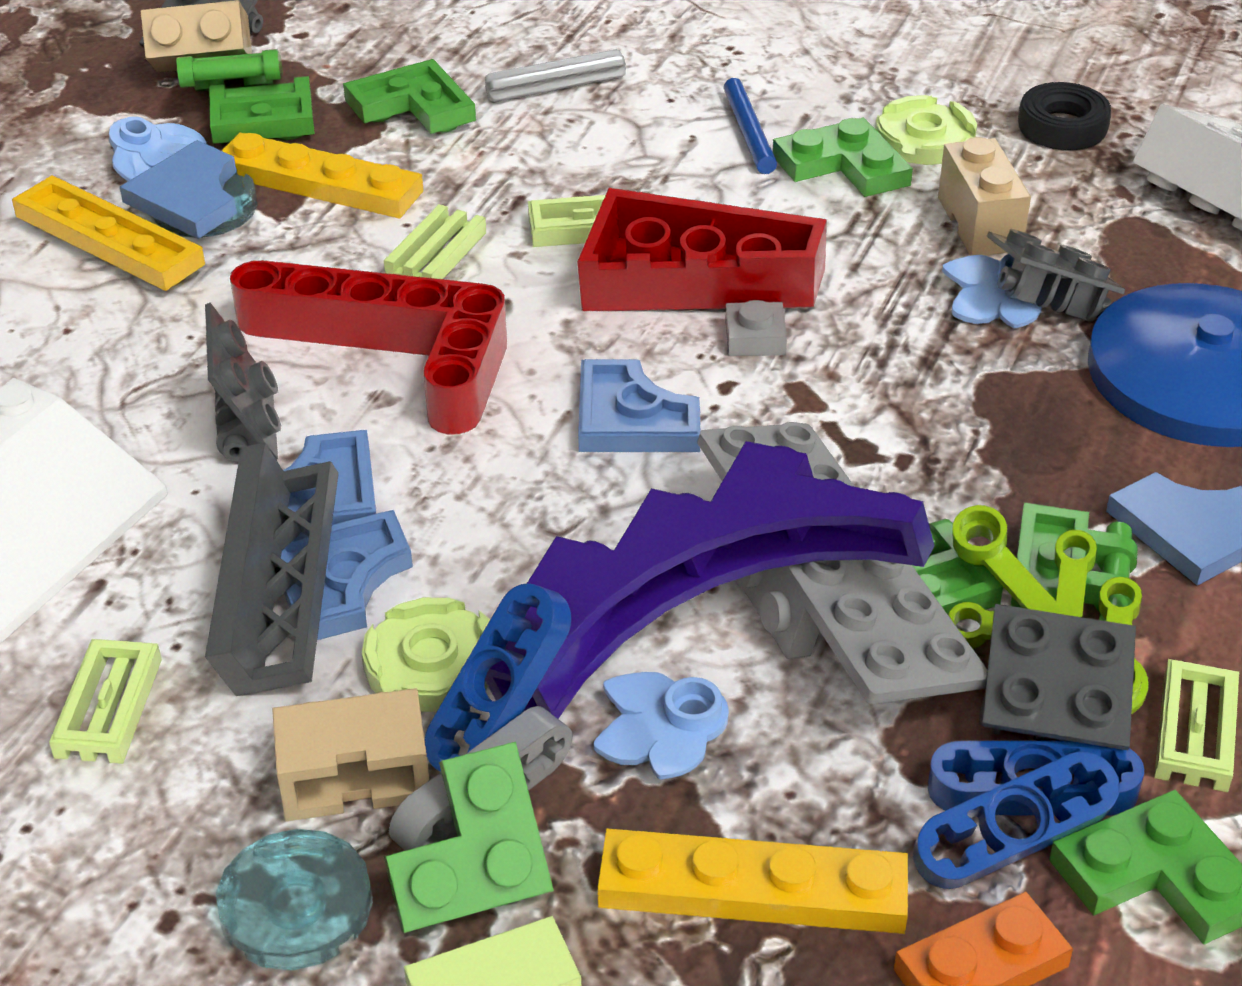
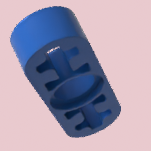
(526, 672)
(985, 758)
(1054, 778)

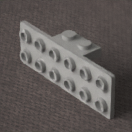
(869, 611)

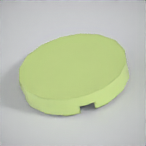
(921, 127)
(421, 648)

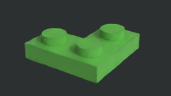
(415, 88)
(845, 147)
(1161, 848)
(492, 857)

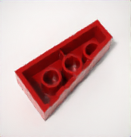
(697, 255)

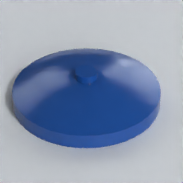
(1174, 361)

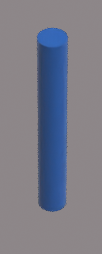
(750, 126)

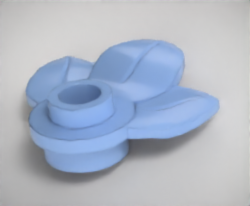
(142, 144)
(981, 298)
(662, 722)

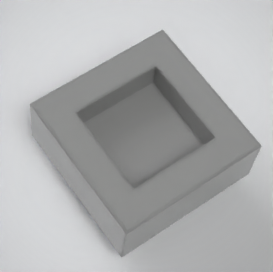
(755, 328)

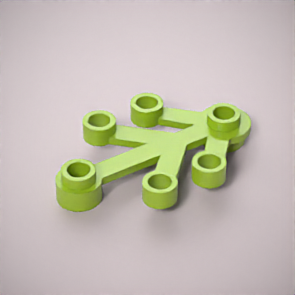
(1028, 592)

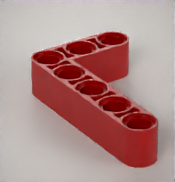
(446, 319)

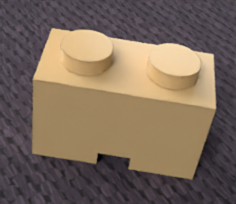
(194, 32)
(982, 193)
(349, 752)

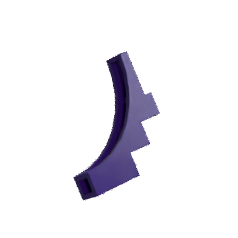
(680, 546)

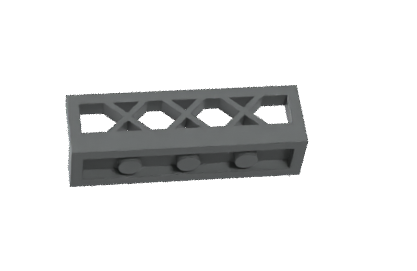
(256, 576)

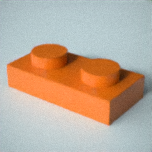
(993, 948)

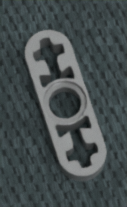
(542, 747)

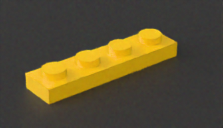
(325, 175)
(109, 232)
(754, 881)

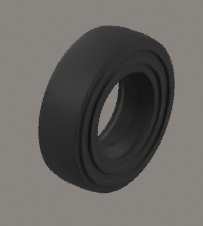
(1061, 133)

